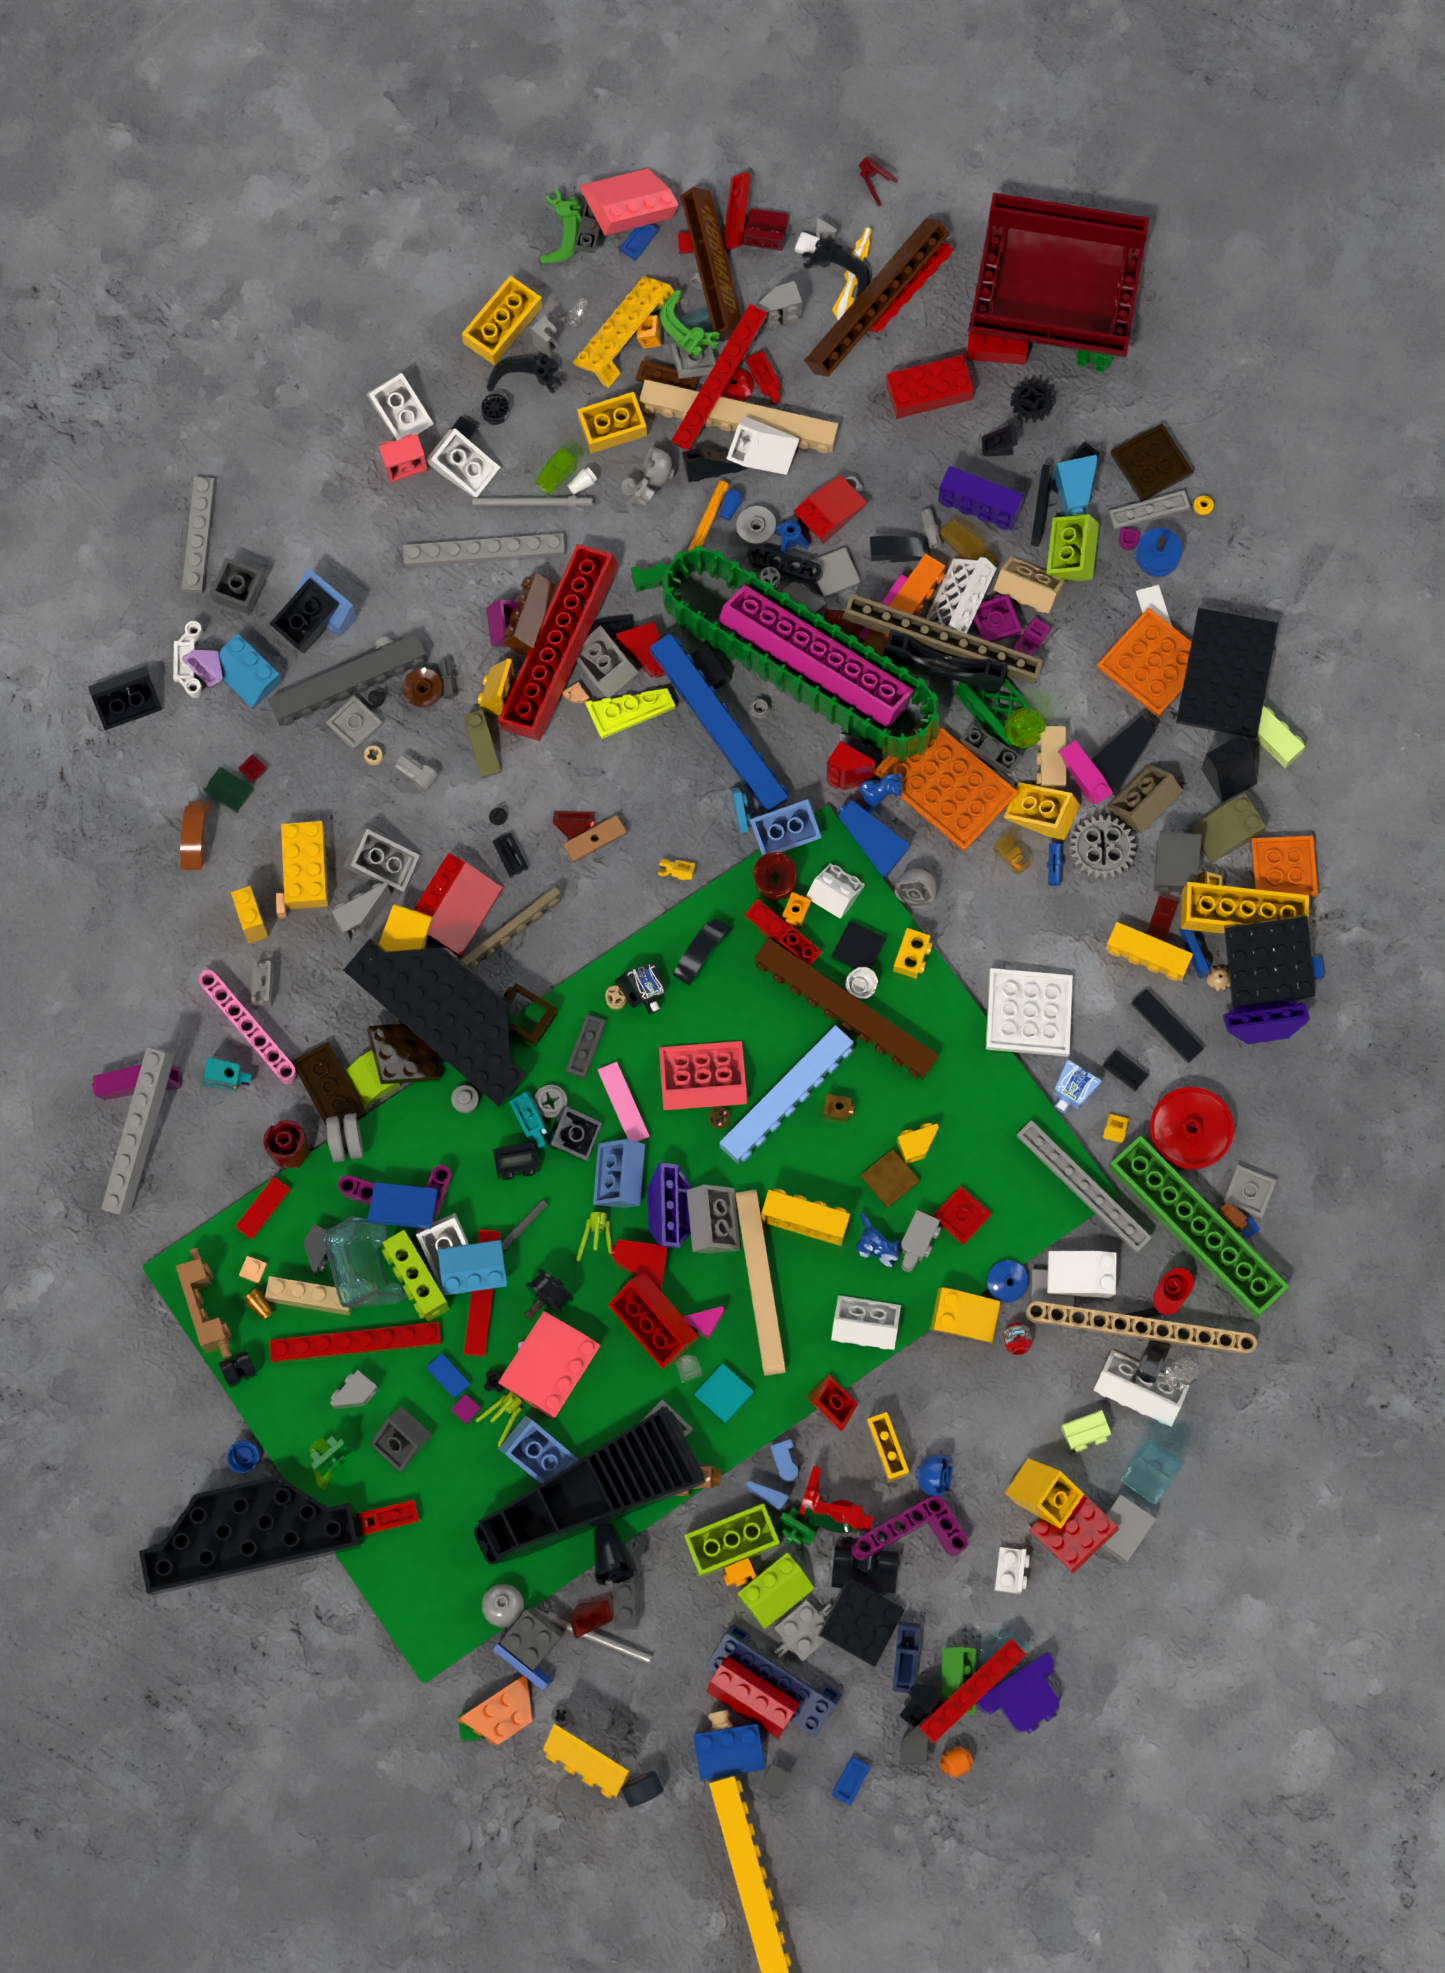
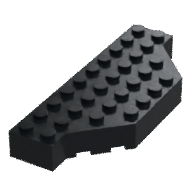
(447, 1010)
(246, 1532)

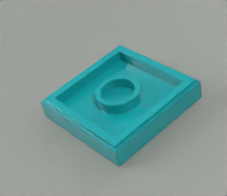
(724, 1393)

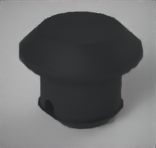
(376, 698)
(498, 816)

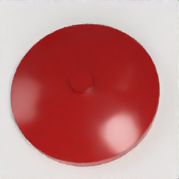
(1191, 1128)

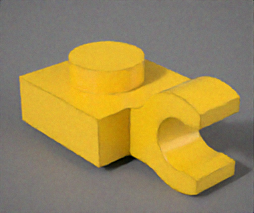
(680, 869)

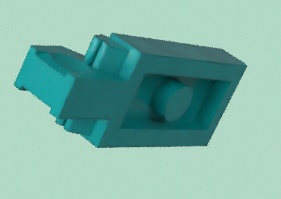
(530, 1119)

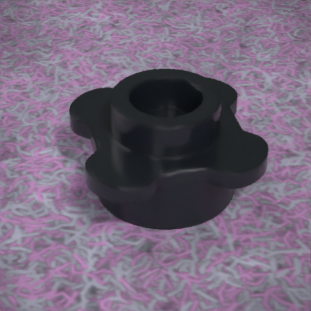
(491, 1376)

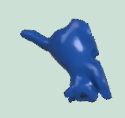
(876, 791)
(874, 1243)

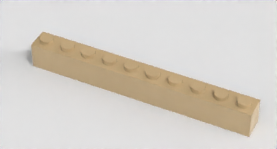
(728, 413)

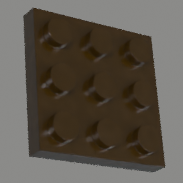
(1151, 462)
(402, 1055)

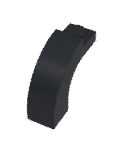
(700, 950)

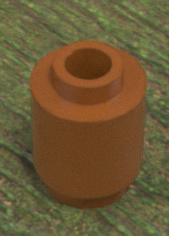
(1233, 1216)

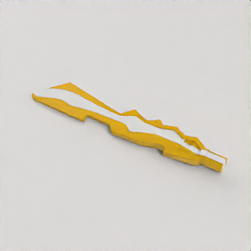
(845, 299)

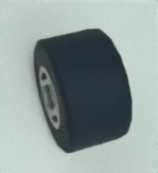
(642, 1789)

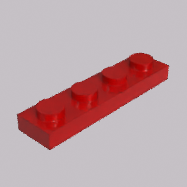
(736, 211)

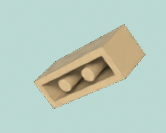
(1052, 766)

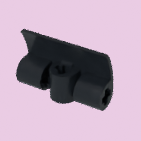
(875, 1572)

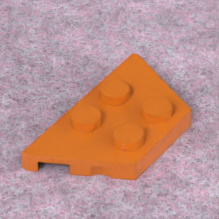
(501, 1713)

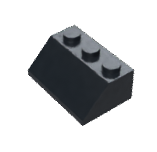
(125, 698)

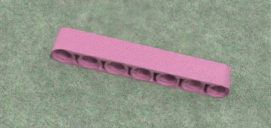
(244, 1018)

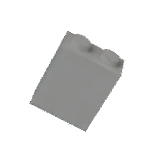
(1132, 1526)

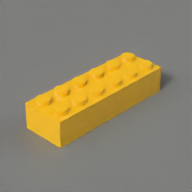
(1215, 906)

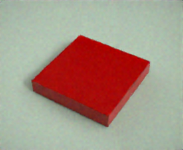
(962, 1215)

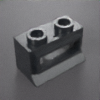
(516, 1161)

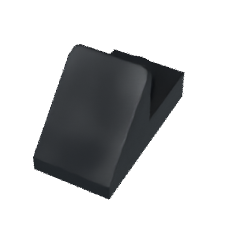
(1000, 442)

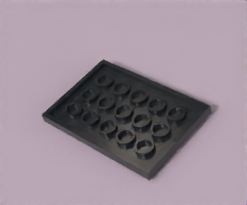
(1227, 673)

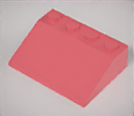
(629, 201)
(702, 1075)
(549, 1364)

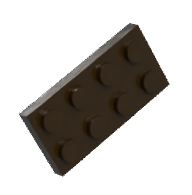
(327, 1084)

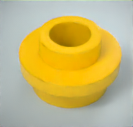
(1203, 510)

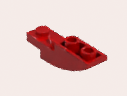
(780, 932)

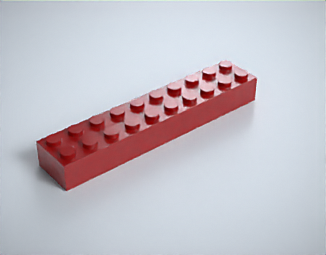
(558, 642)

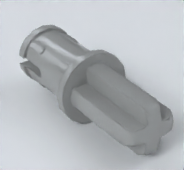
(931, 529)

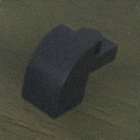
(924, 1701)

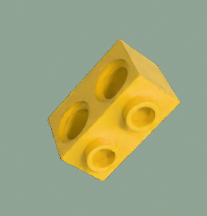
(908, 952)

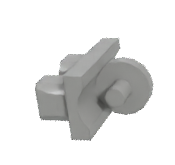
(639, 491)

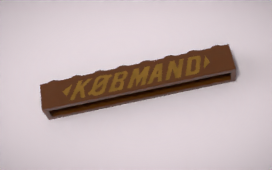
(711, 261)

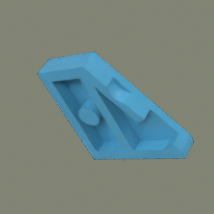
(740, 801)

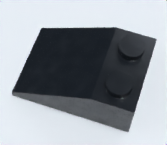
(305, 616)

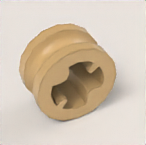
(367, 754)

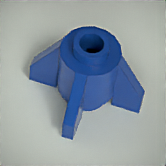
(791, 535)

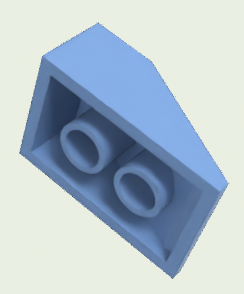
(536, 1451)

